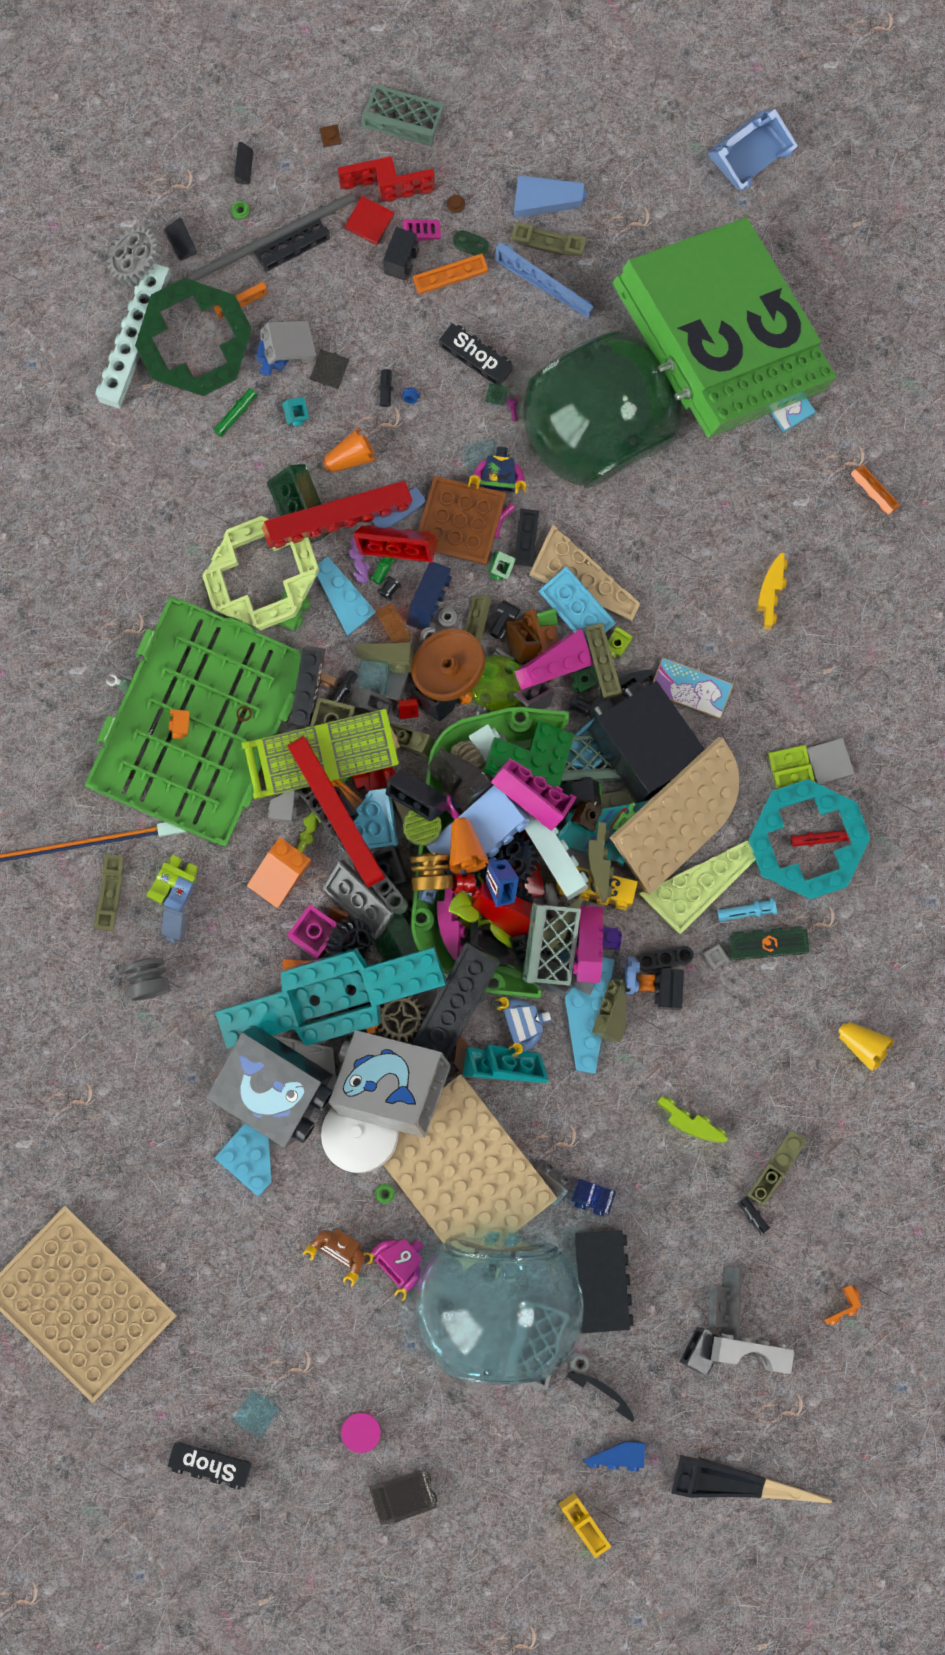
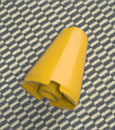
(866, 1044)

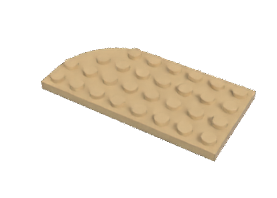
(680, 817)

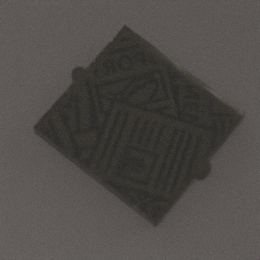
(329, 369)

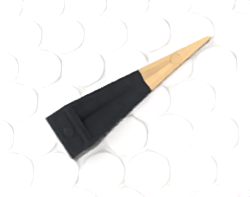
(711, 1479)

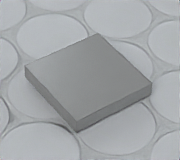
(830, 761)

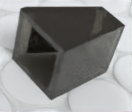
(403, 1496)

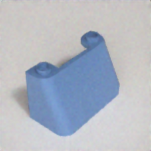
(752, 148)

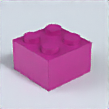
(311, 932)

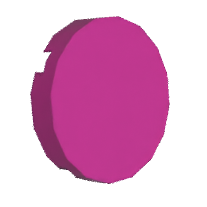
(361, 1432)

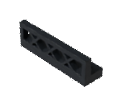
(294, 248)

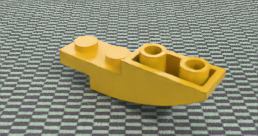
(772, 584)

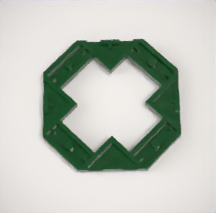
(205, 298)

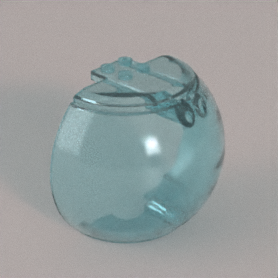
(499, 1308)

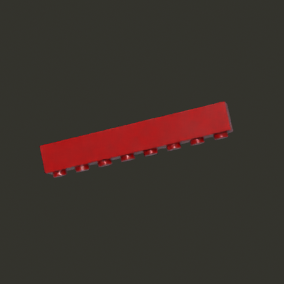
(337, 514)

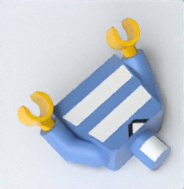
(523, 1023)

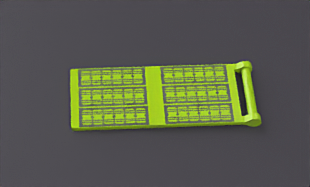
(342, 747)

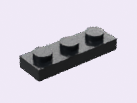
(526, 537)

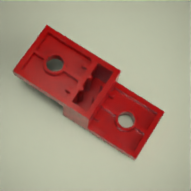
(388, 183)

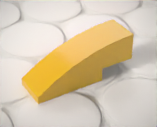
(584, 1525)

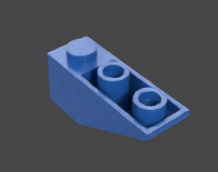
(623, 1454)

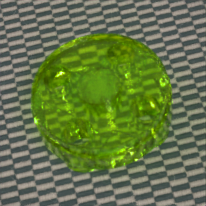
(497, 683)

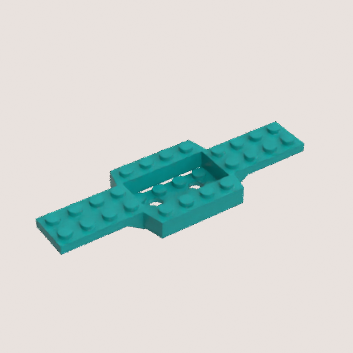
(373, 984)

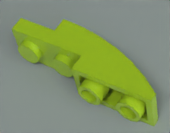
(697, 1128)

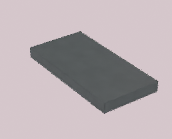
(357, 899)

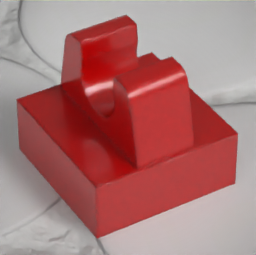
(408, 708)

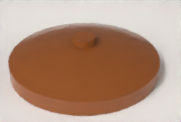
(448, 664)

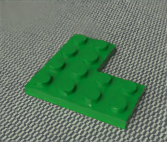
(544, 758)

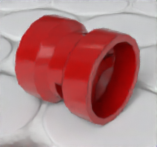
(463, 883)

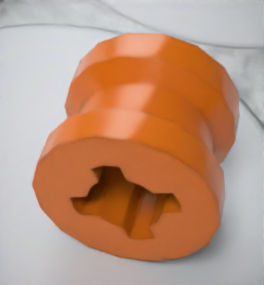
(646, 983)

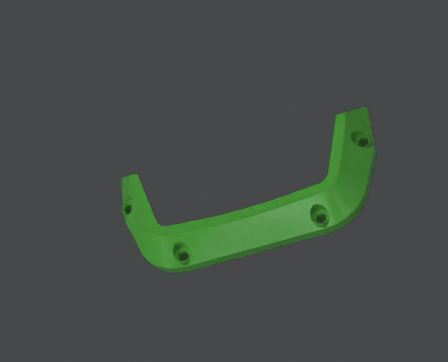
(520, 734)

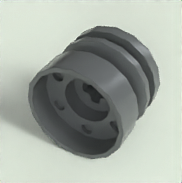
(147, 980)

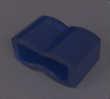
(593, 1197)

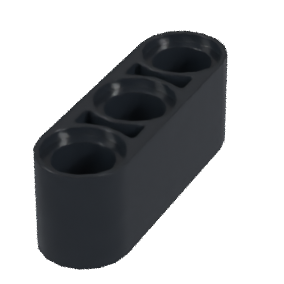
(673, 953)

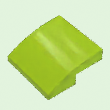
(790, 766)

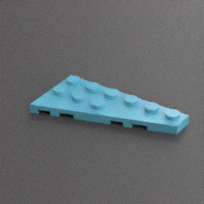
(582, 1014)

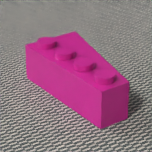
(533, 794)

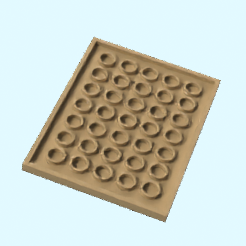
(468, 1170)
(80, 1304)

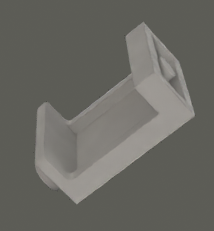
(288, 341)

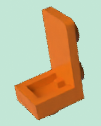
(852, 1296)

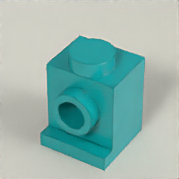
(298, 406)

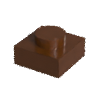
(330, 136)

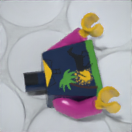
(499, 473)

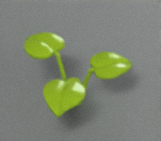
(463, 907)

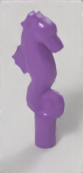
(361, 567)

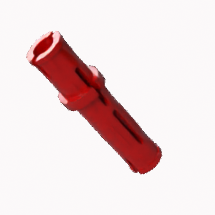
(797, 840)

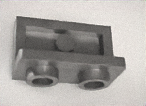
(556, 1181)

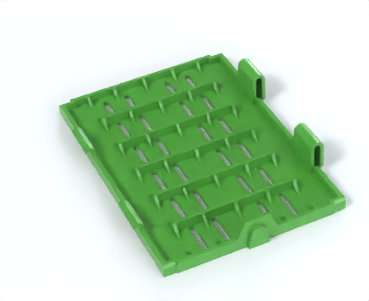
(144, 698)

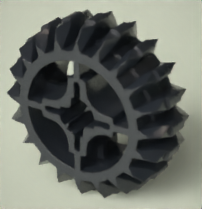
(349, 935)

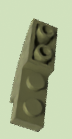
(600, 869)
(777, 1167)

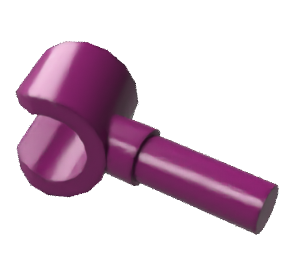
(512, 404)

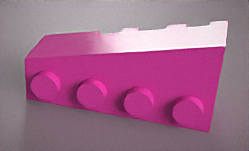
(560, 659)
(589, 945)

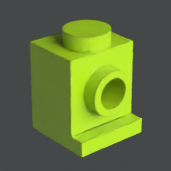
(625, 640)

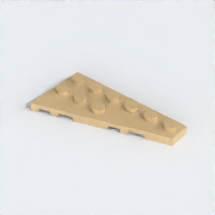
(561, 552)

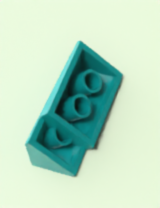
(499, 1064)

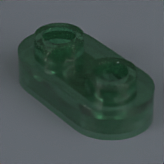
(469, 245)

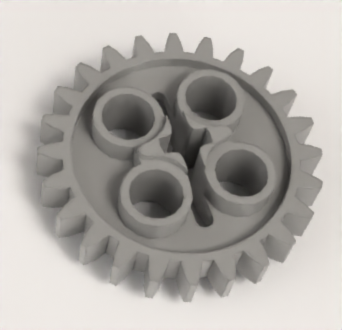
(134, 254)

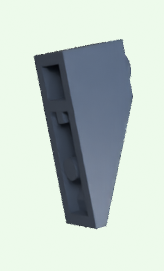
(174, 925)

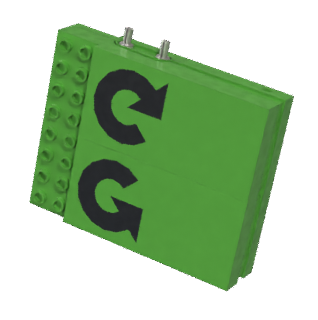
(724, 327)

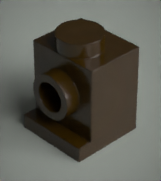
(587, 815)

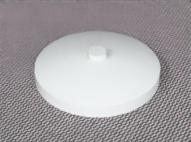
(357, 1144)

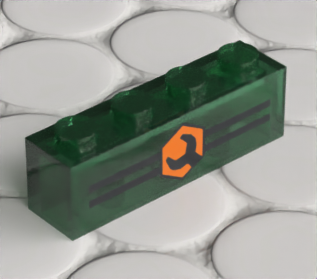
(768, 944)

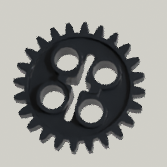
(524, 857)

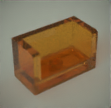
(393, 624)

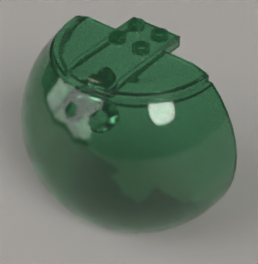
(592, 409)

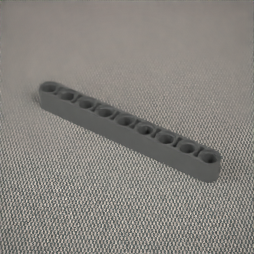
(392, 893)

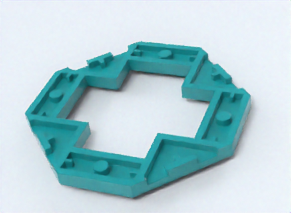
(826, 802)

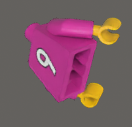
(399, 1261)

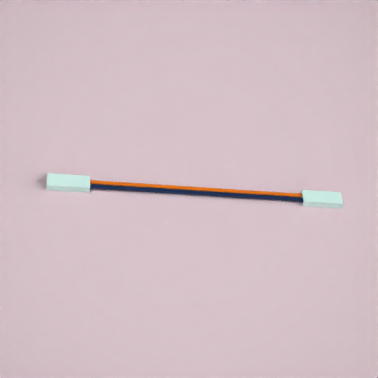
(163, 830)

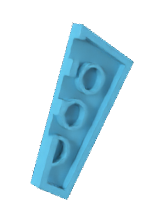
(345, 599)

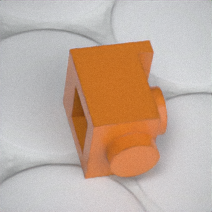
(179, 723)

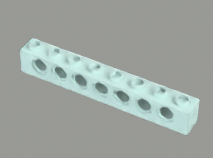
(115, 396)

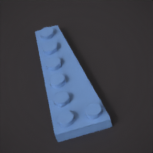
(511, 260)

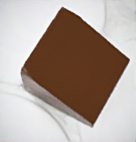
(337, 914)

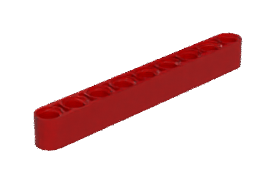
(336, 811)

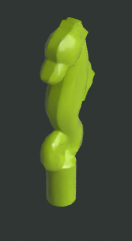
(305, 836)

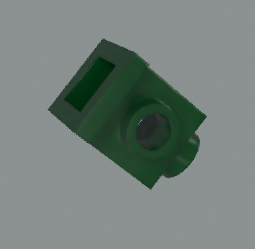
(581, 687)

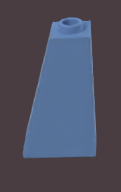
(544, 196)

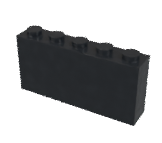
(603, 1281)

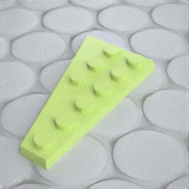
(694, 890)

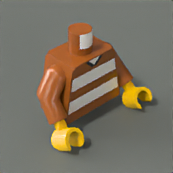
(341, 1248)

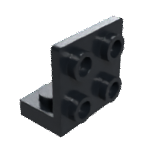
(488, 942)

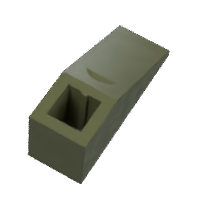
(413, 741)
(612, 1013)

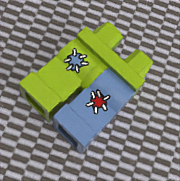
(173, 885)

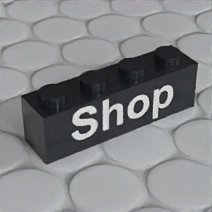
(475, 354)
(307, 685)
(210, 1465)

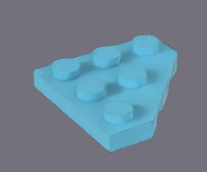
(377, 820)
(248, 1159)

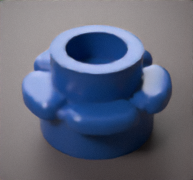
(410, 395)

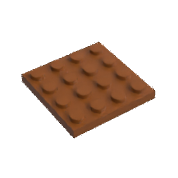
(462, 519)

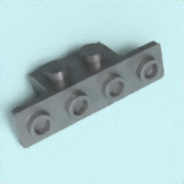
(562, 990)
(726, 1303)

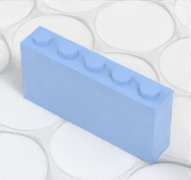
(494, 821)

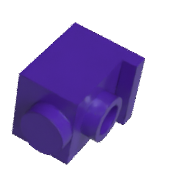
(611, 938)

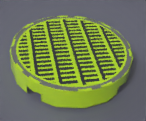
(420, 830)

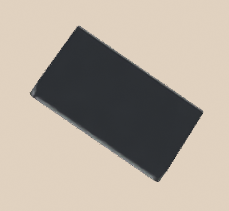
(243, 164)
(181, 239)

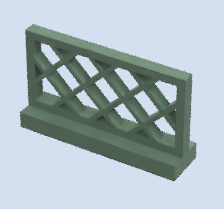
(398, 126)
(600, 775)
(535, 946)

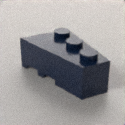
(429, 595)

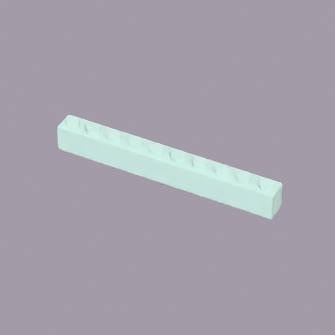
(545, 840)

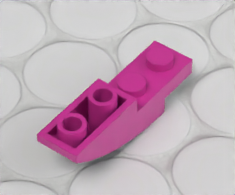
(451, 930)

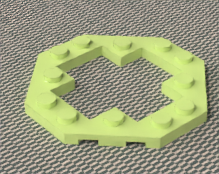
(241, 608)

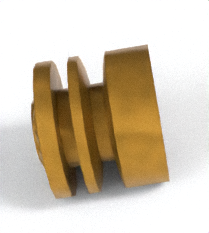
(431, 872)

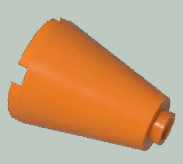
(350, 453)
(465, 848)

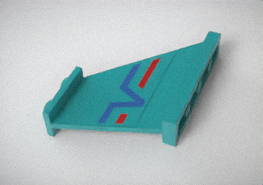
(578, 838)

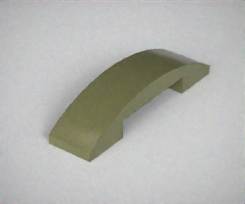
(547, 241)
(109, 892)

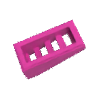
(423, 223)

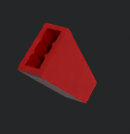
(511, 918)

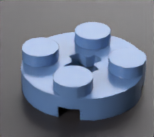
(631, 968)

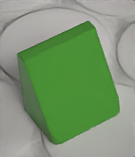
(547, 618)

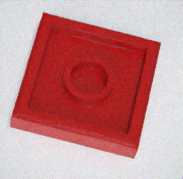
(369, 220)

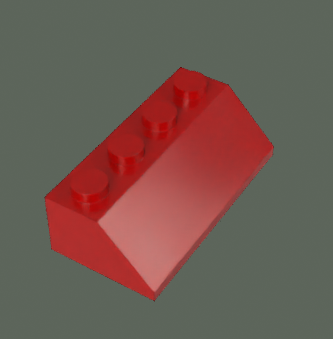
(396, 543)

